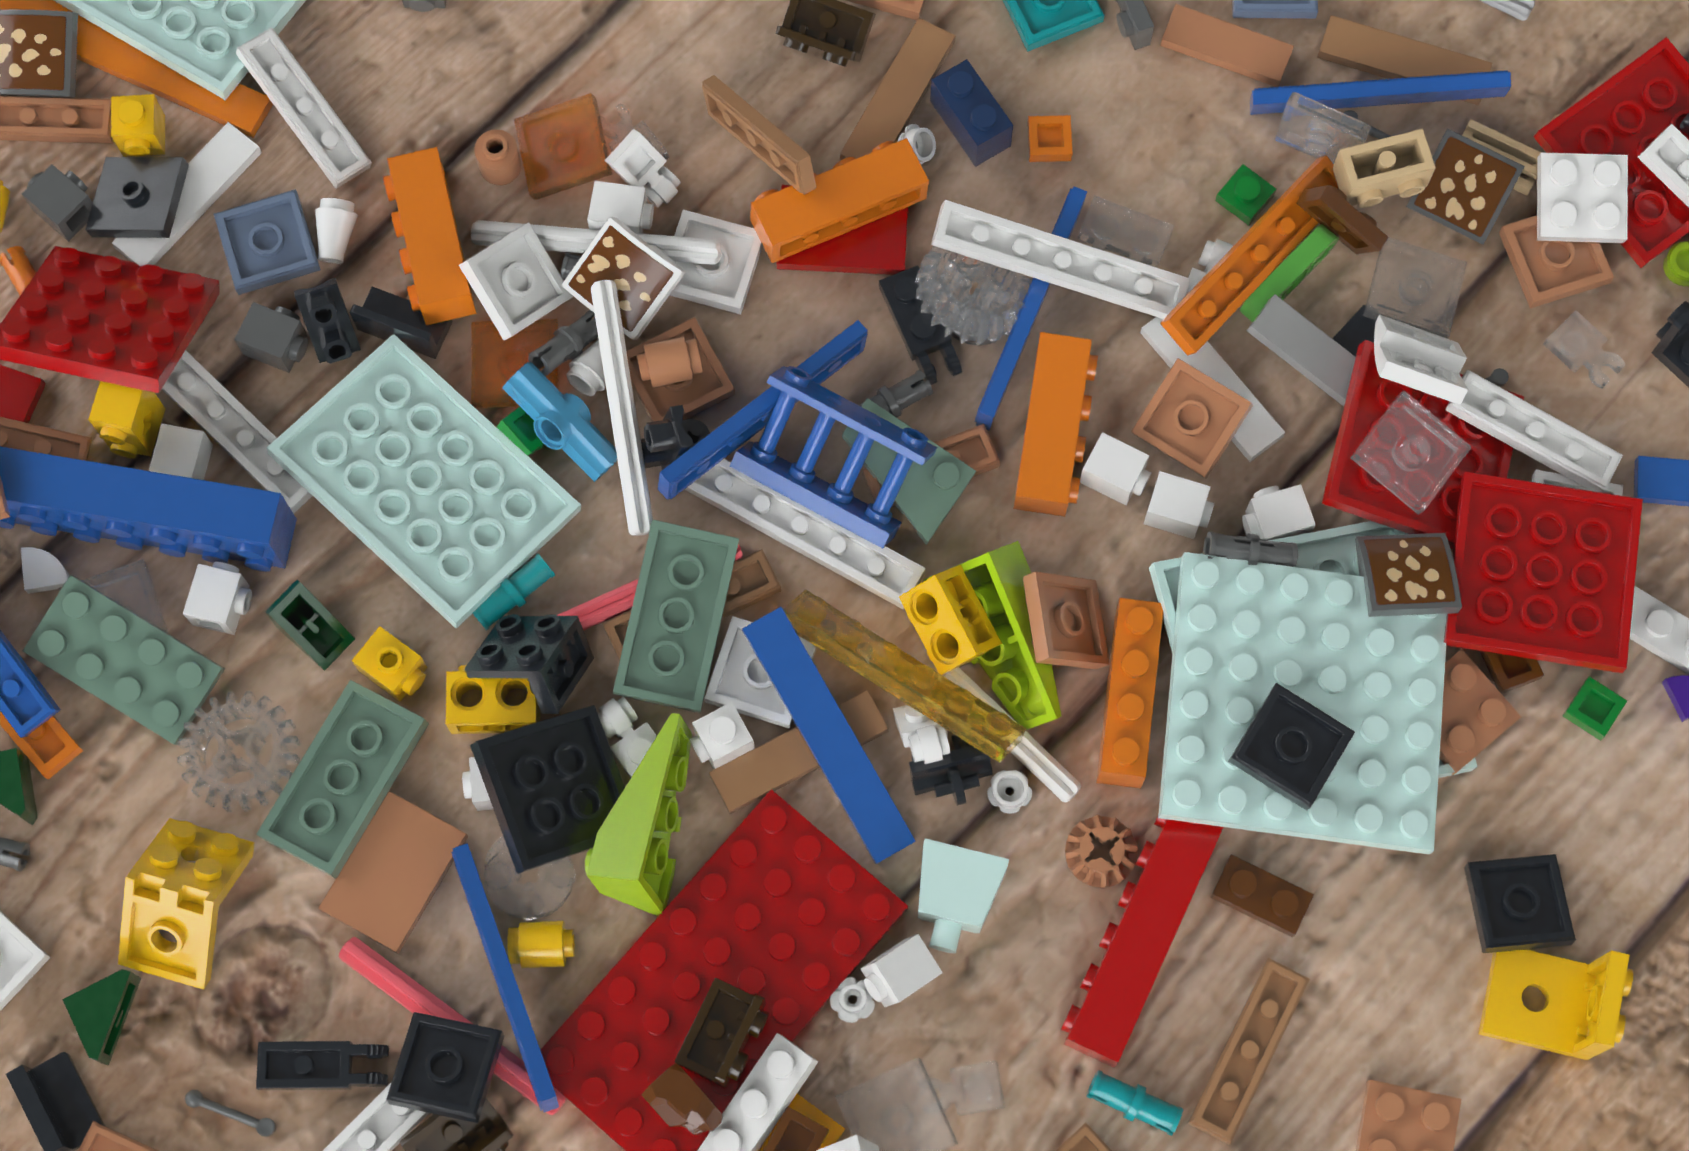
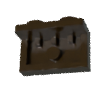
(828, 26)
(721, 1033)
(452, 1134)

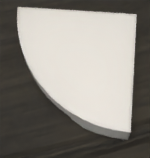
(41, 570)

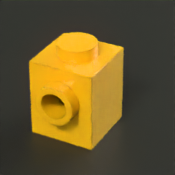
(138, 125)
(390, 664)

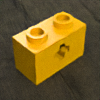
(127, 419)

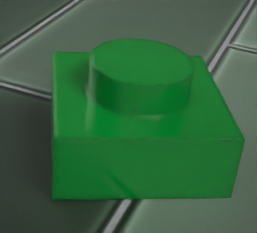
(1245, 194)
(520, 430)
(1594, 708)

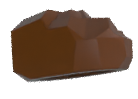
(682, 1102)

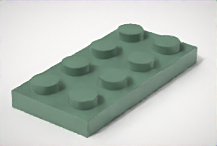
(676, 616)
(123, 659)
(342, 779)

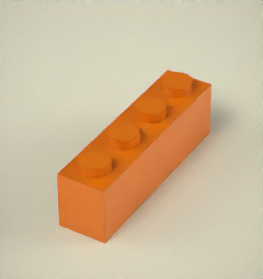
(844, 200)
(430, 236)
(1053, 424)
(1130, 693)

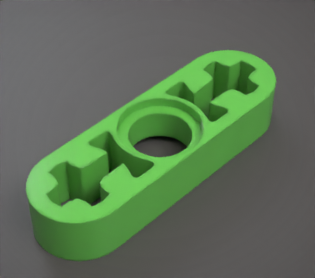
(1291, 270)

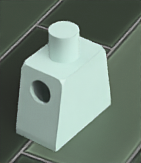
(957, 890)

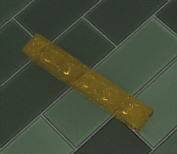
(904, 676)

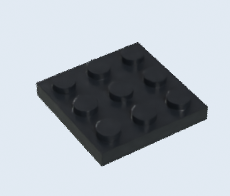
(550, 786)

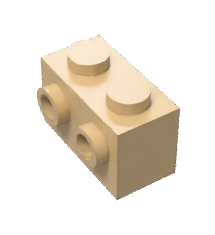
(1384, 168)

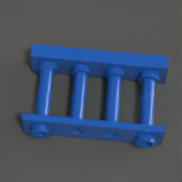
(798, 478)

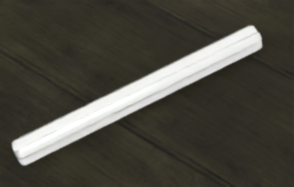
(578, 240)
(622, 407)

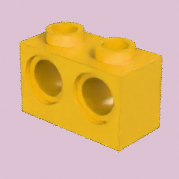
(950, 619)
(492, 712)

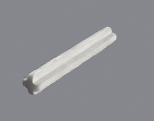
(1028, 751)

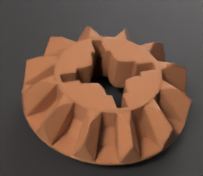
(1098, 871)

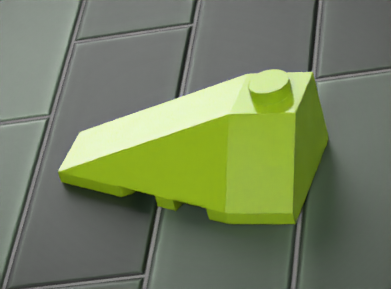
(1017, 680)
(634, 840)

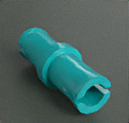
(513, 591)
(1134, 1102)

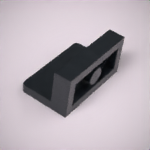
(390, 314)
(55, 1102)

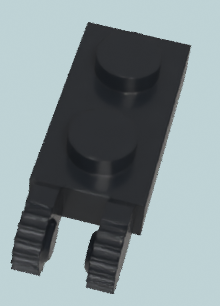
(916, 327)
(316, 1065)

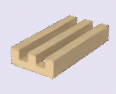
(1509, 148)

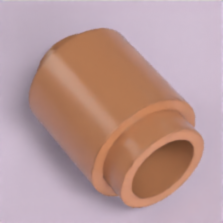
(498, 157)
(670, 361)

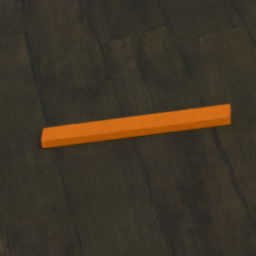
(95, 46)

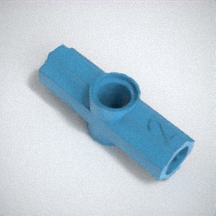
(561, 421)

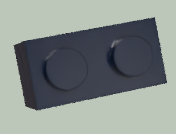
(971, 112)

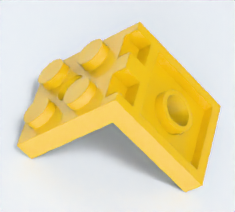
(181, 898)
(1579, 1008)

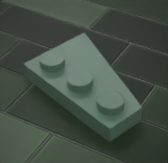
(928, 488)

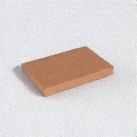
(393, 872)

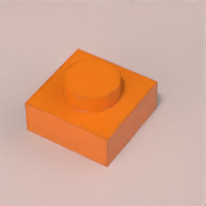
(1049, 138)

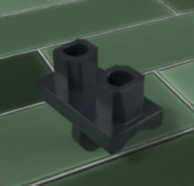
(327, 322)
(670, 437)
(953, 774)

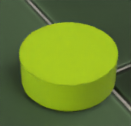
(1677, 264)

